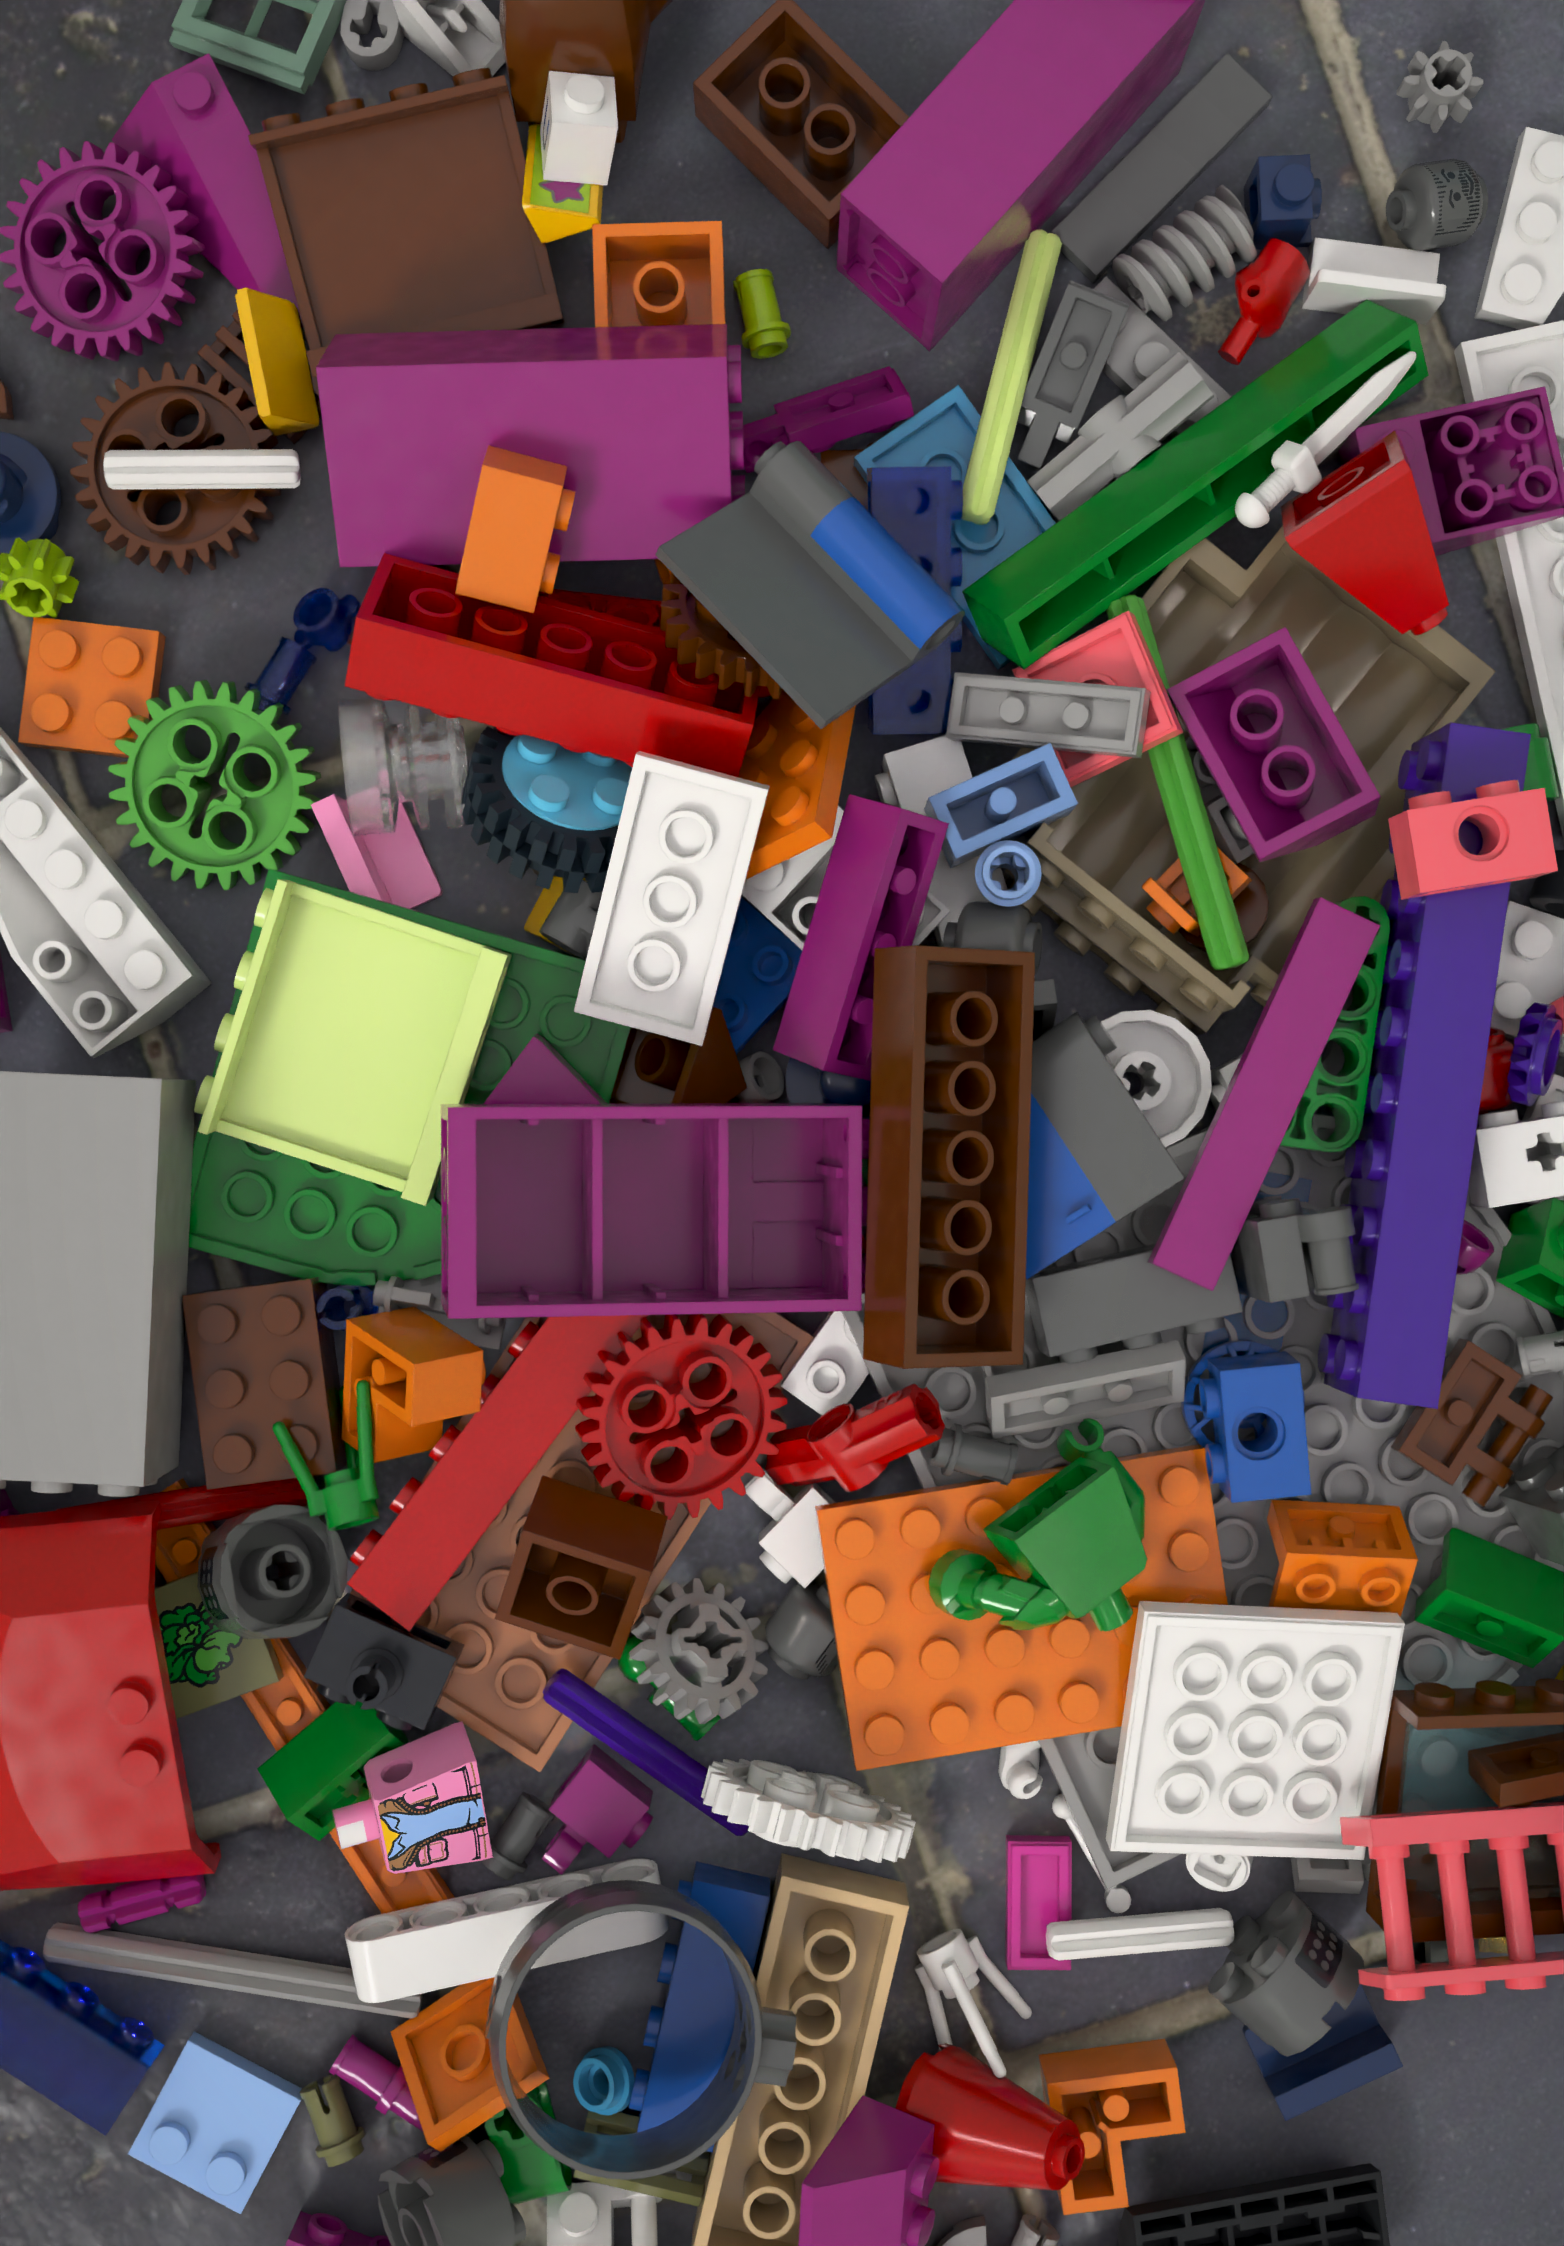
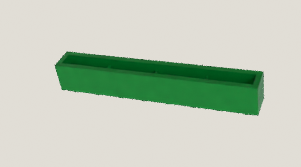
(1182, 488)

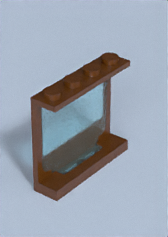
(1429, 1771)

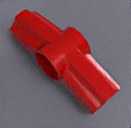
(856, 1443)

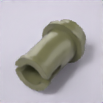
(333, 2123)

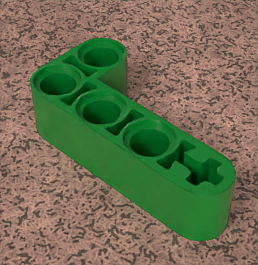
(1355, 1035)

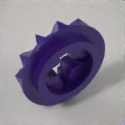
(1535, 1054)

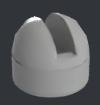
(768, 1075)

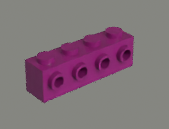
(865, 903)

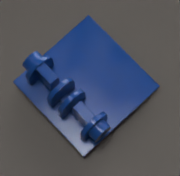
(754, 974)

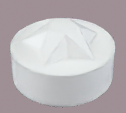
(1219, 1871)

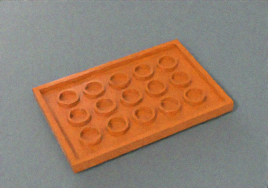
(954, 1686)

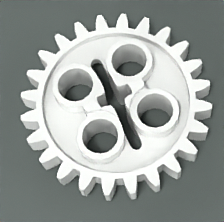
(808, 1810)

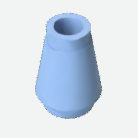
(1016, 858)

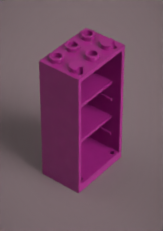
(1002, 150)
(623, 407)
(651, 1209)

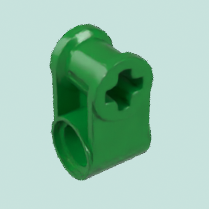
(527, 2168)

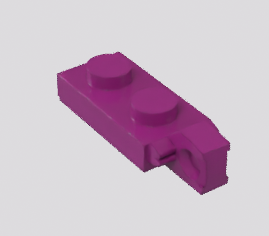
(831, 415)

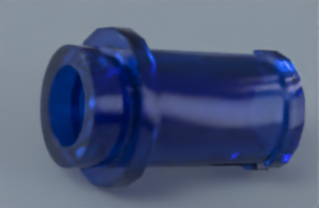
(282, 674)
(333, 1304)

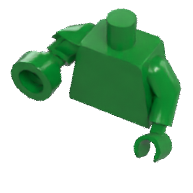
(1066, 1541)

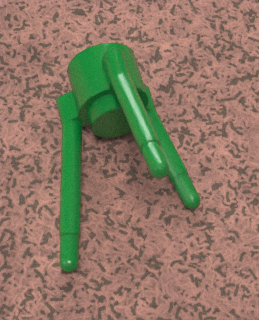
(351, 1492)

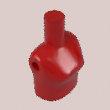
(1265, 296)

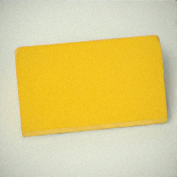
(277, 362)

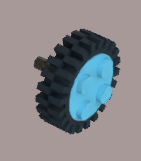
(545, 807)

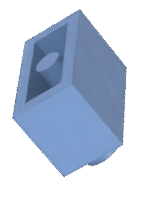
(1002, 804)

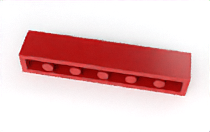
(483, 1463)

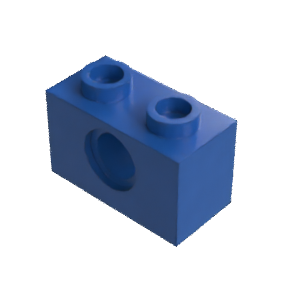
(1276, 1460)

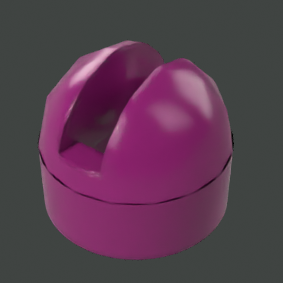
(1474, 1249)

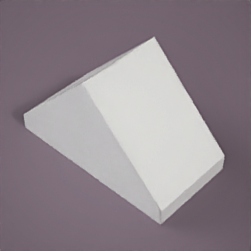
(453, 33)

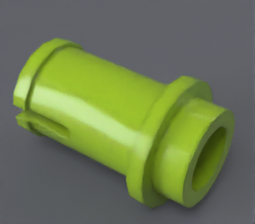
(764, 329)

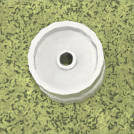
(1170, 1067)

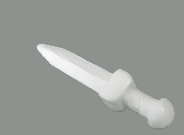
(1297, 463)

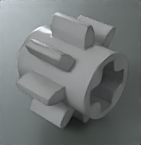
(1444, 68)

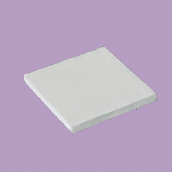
(1251, 1729)

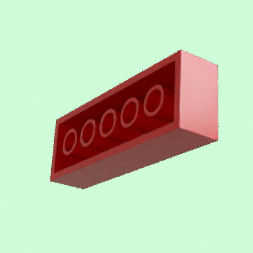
(544, 674)

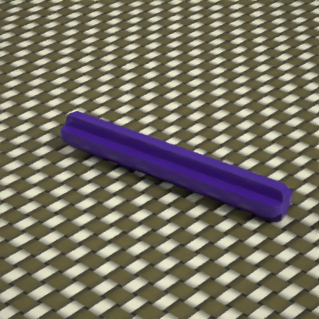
(632, 1740)

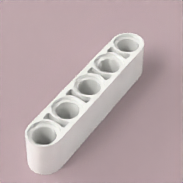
(470, 1934)

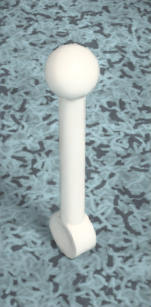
(1117, 1897)

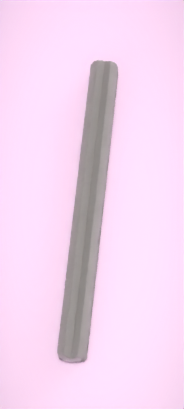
(215, 1968)

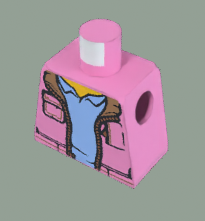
(421, 1805)

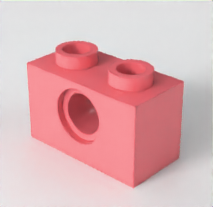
(1513, 833)

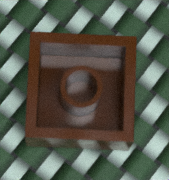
(581, 1567)

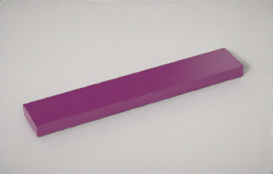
(1263, 1093)

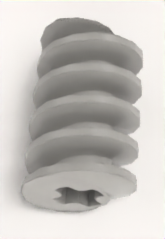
(1186, 254)

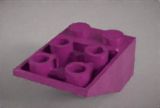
(1478, 466)

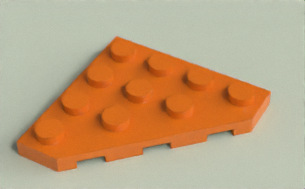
(803, 775)

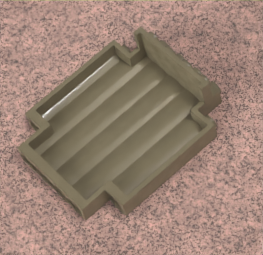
(1383, 693)

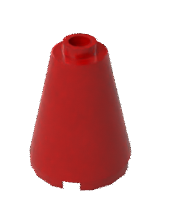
(989, 2125)

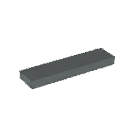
(1161, 167)

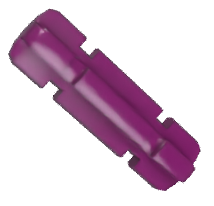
(139, 1901)

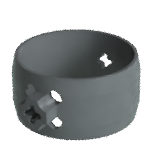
(758, 2052)

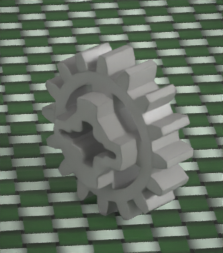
(697, 1653)

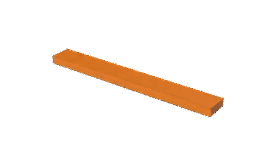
(284, 1712)

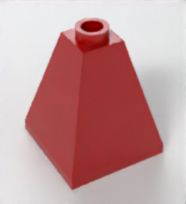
(1372, 537)

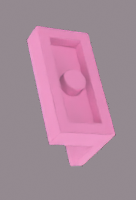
(379, 865)

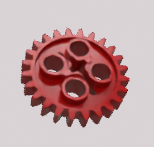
(664, 1363)

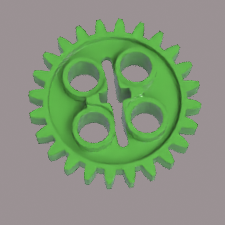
(162, 758)

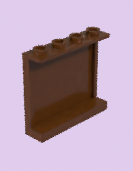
(408, 214)

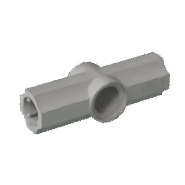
(1121, 436)

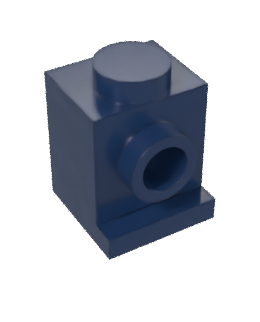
(1282, 199)

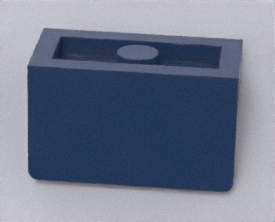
(1341, 2061)

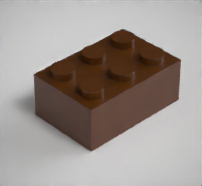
(796, 113)
(260, 1362)

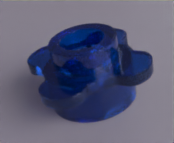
(324, 619)

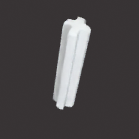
(202, 469)
(1139, 1934)

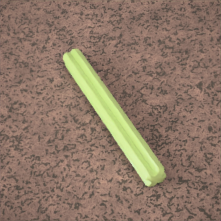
(1010, 376)

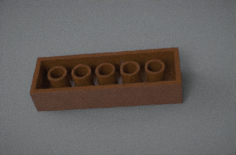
(948, 1157)

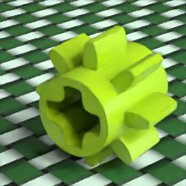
(36, 578)

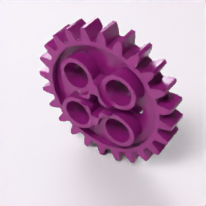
(143, 218)

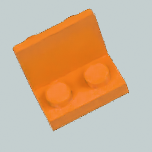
(1340, 1556)

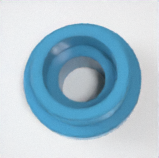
(592, 2085)

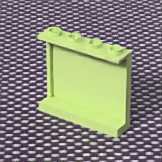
(351, 1037)

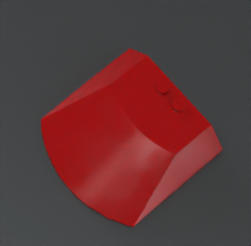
(88, 1706)

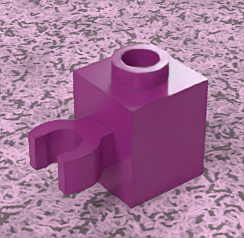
(599, 1806)

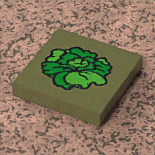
(202, 1660)

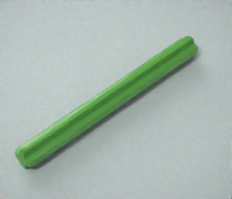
(1191, 826)

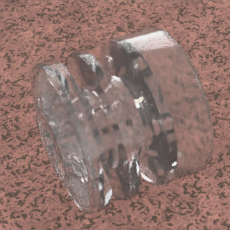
(399, 765)

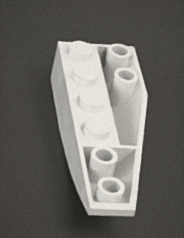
(80, 920)

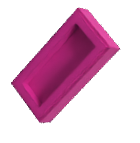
(1035, 1896)

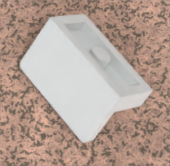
(1354, 272)

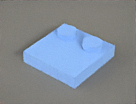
(216, 2122)

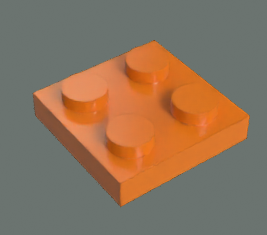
(87, 684)
(451, 2062)

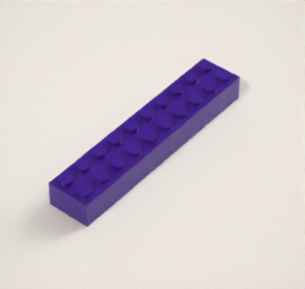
(1422, 1098)

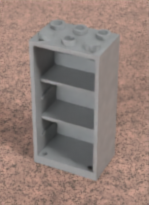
(92, 1278)

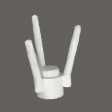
(951, 1966)

